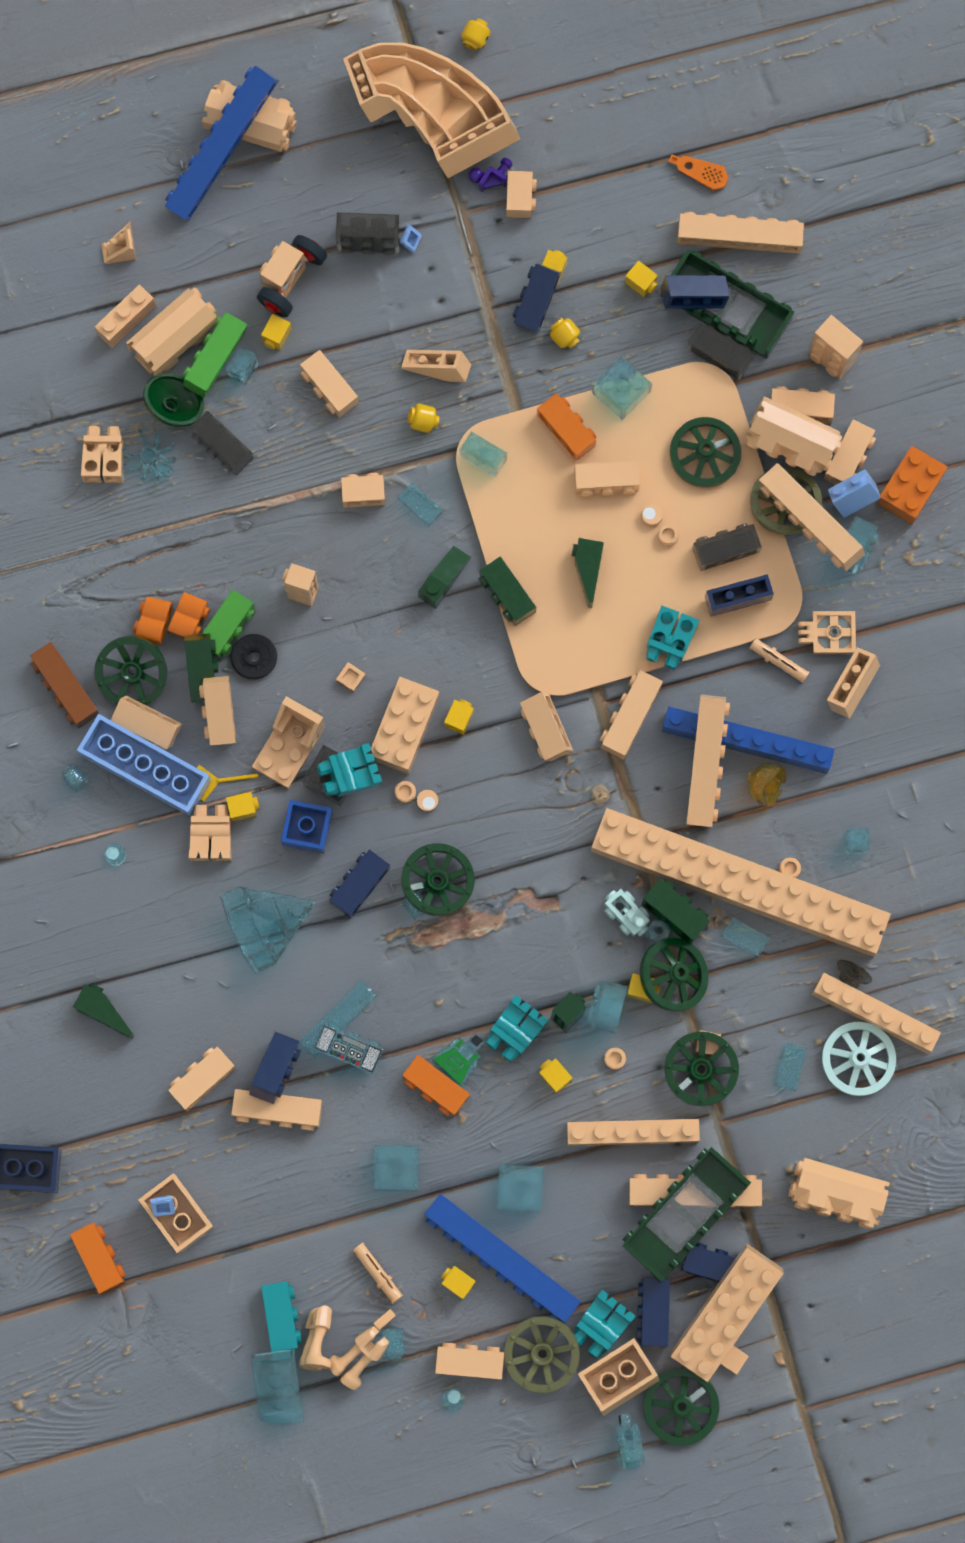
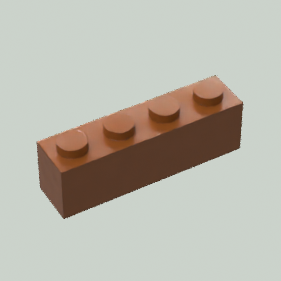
(64, 684)

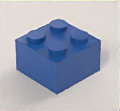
(306, 826)

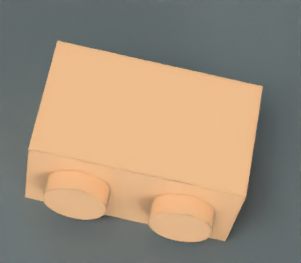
(520, 194)
(363, 490)

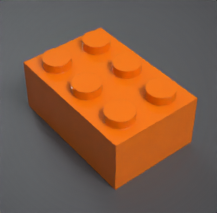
(912, 485)

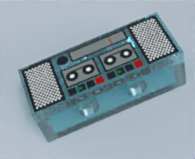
(348, 1047)

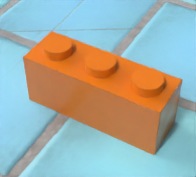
(567, 426)
(435, 1086)
(98, 1257)

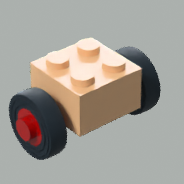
(284, 270)

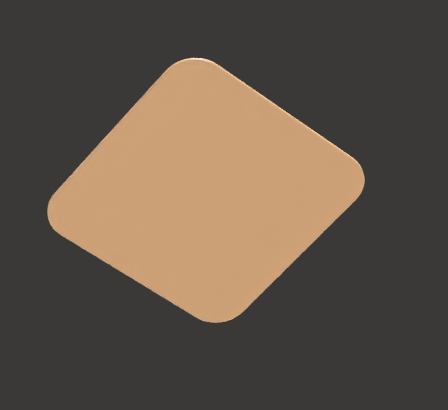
(536, 517)

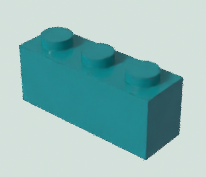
(281, 1316)

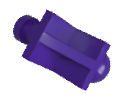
(492, 176)

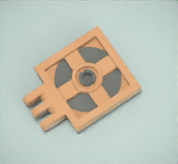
(830, 632)

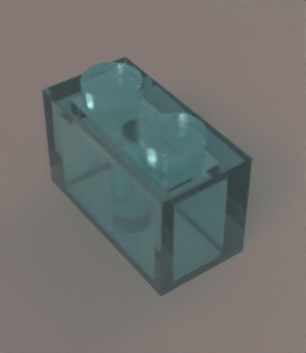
(483, 454)

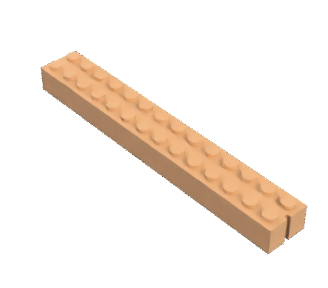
(740, 882)

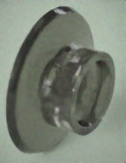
(852, 974)

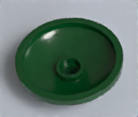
(171, 401)

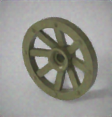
(760, 515)
(573, 1346)

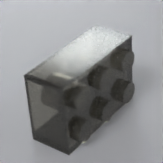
(368, 233)

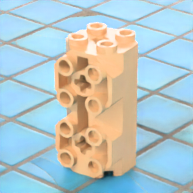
(270, 126)
(172, 332)
(793, 435)
(838, 1192)

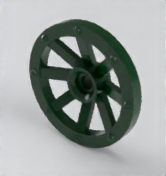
(704, 456)
(125, 672)
(439, 874)
(671, 974)
(706, 1064)
(673, 1405)

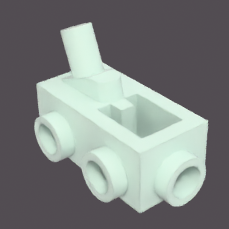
(632, 919)

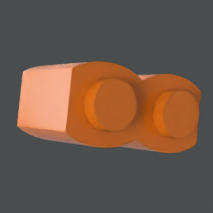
(188, 616)
(154, 620)

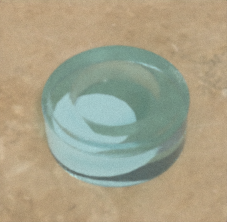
(115, 854)
(452, 1399)

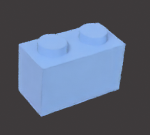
(854, 493)

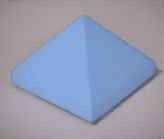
(410, 238)
(162, 1206)

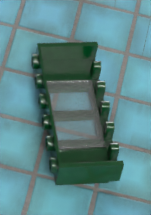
(748, 315)
(685, 1213)

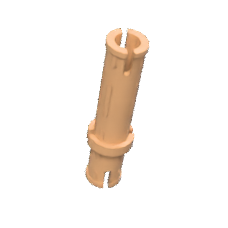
(771, 655)
(382, 1279)

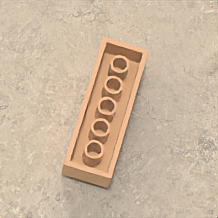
(727, 1312)

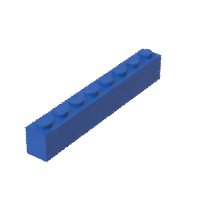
(221, 142)
(755, 742)
(501, 1258)

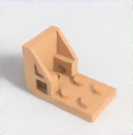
(290, 744)

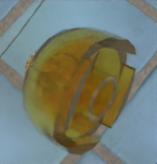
(765, 783)

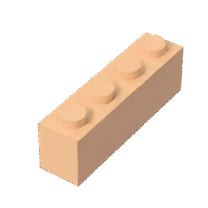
(631, 714)
(285, 1110)

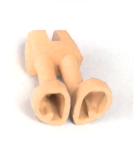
(318, 1324)
(371, 1353)

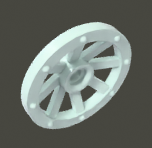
(852, 1061)

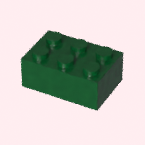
(675, 911)

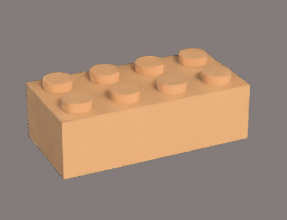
(404, 725)

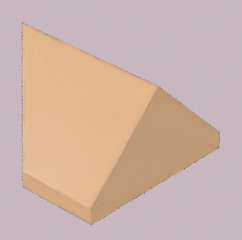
(120, 246)

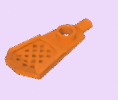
(698, 169)

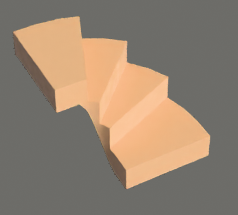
(436, 96)

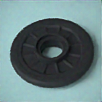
(256, 669)

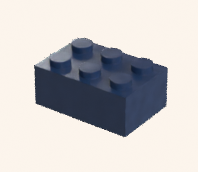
(30, 1168)

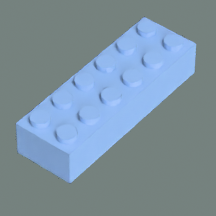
(144, 765)

